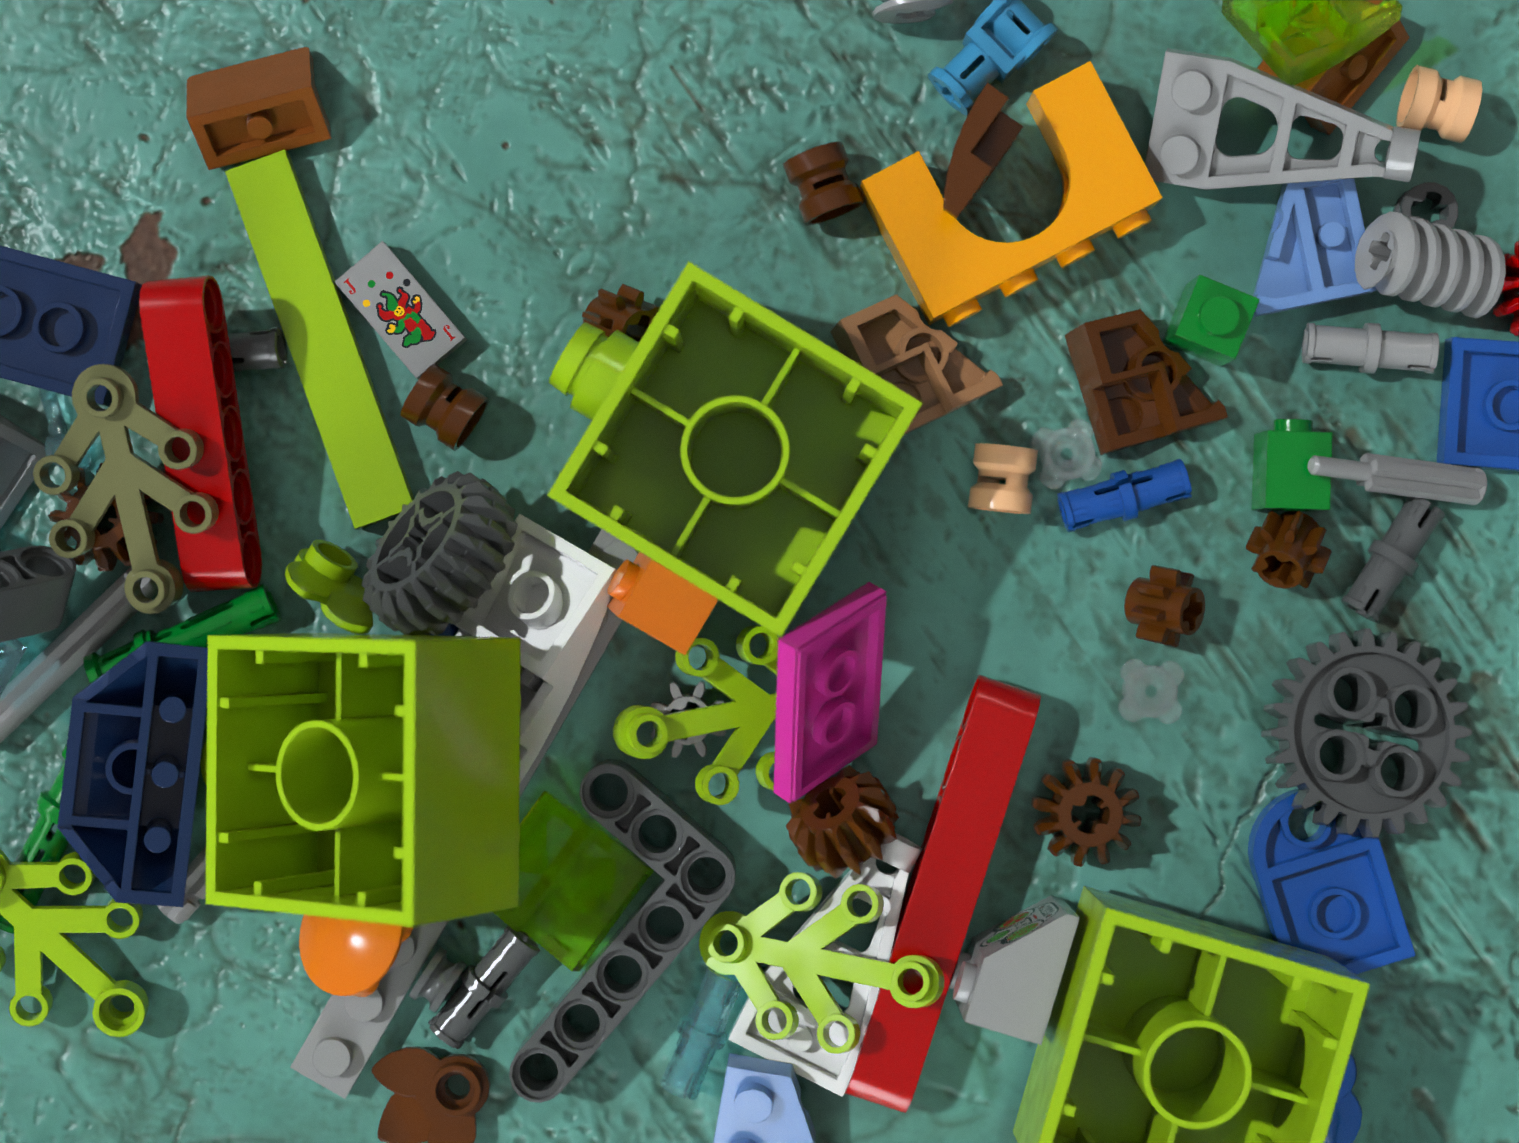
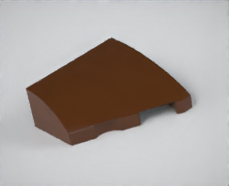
(979, 149)
(1135, 383)

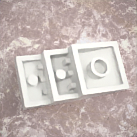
(555, 604)

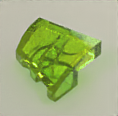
(1309, 35)

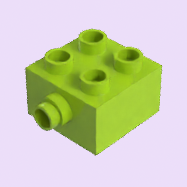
(726, 444)
(363, 775)
(1188, 1034)

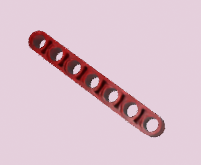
(946, 883)

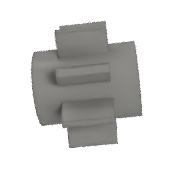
(679, 703)

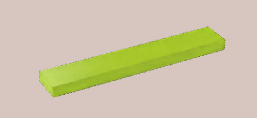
(320, 338)

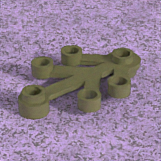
(125, 478)

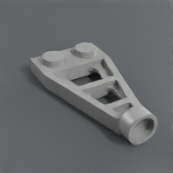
(1189, 114)

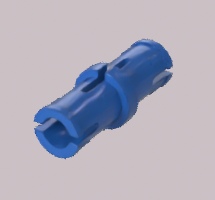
(1124, 495)

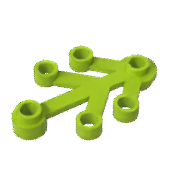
(748, 713)
(42, 931)
(807, 960)

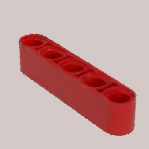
(198, 392)

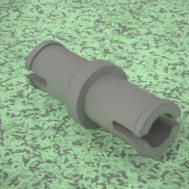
(1370, 348)

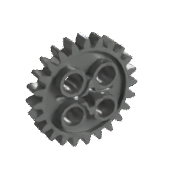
(1356, 787)

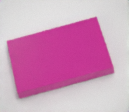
(828, 691)

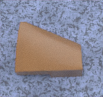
(914, 358)

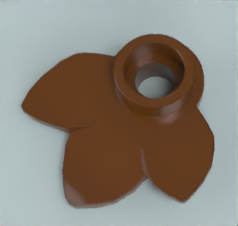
(422, 1101)

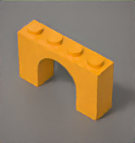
(1101, 191)

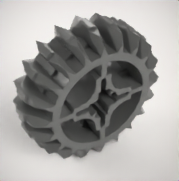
(439, 555)

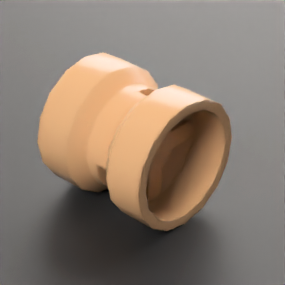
(1439, 103)
(1007, 464)

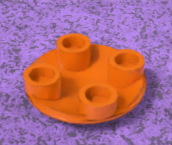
(348, 954)

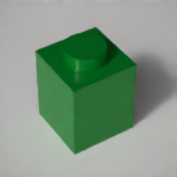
(1210, 320)
(1281, 469)

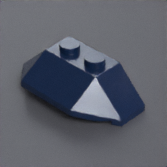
(137, 771)

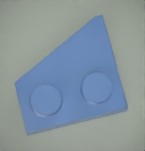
(1311, 247)
(762, 1104)

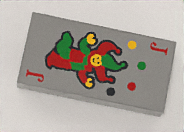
(400, 310)

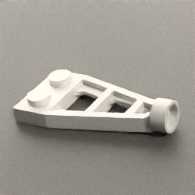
(803, 1048)

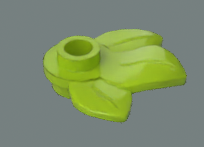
(327, 576)

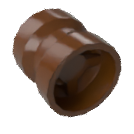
(823, 183)
(444, 407)

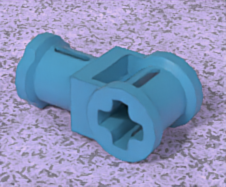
(999, 43)

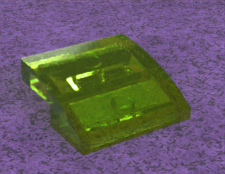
(570, 881)

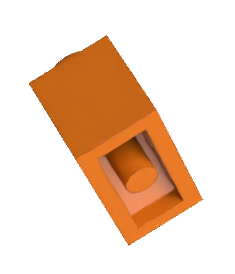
(659, 602)

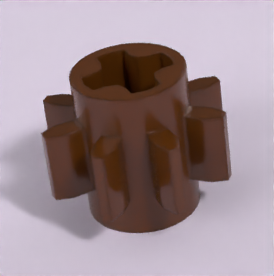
(621, 311)
(1288, 549)
(1164, 605)

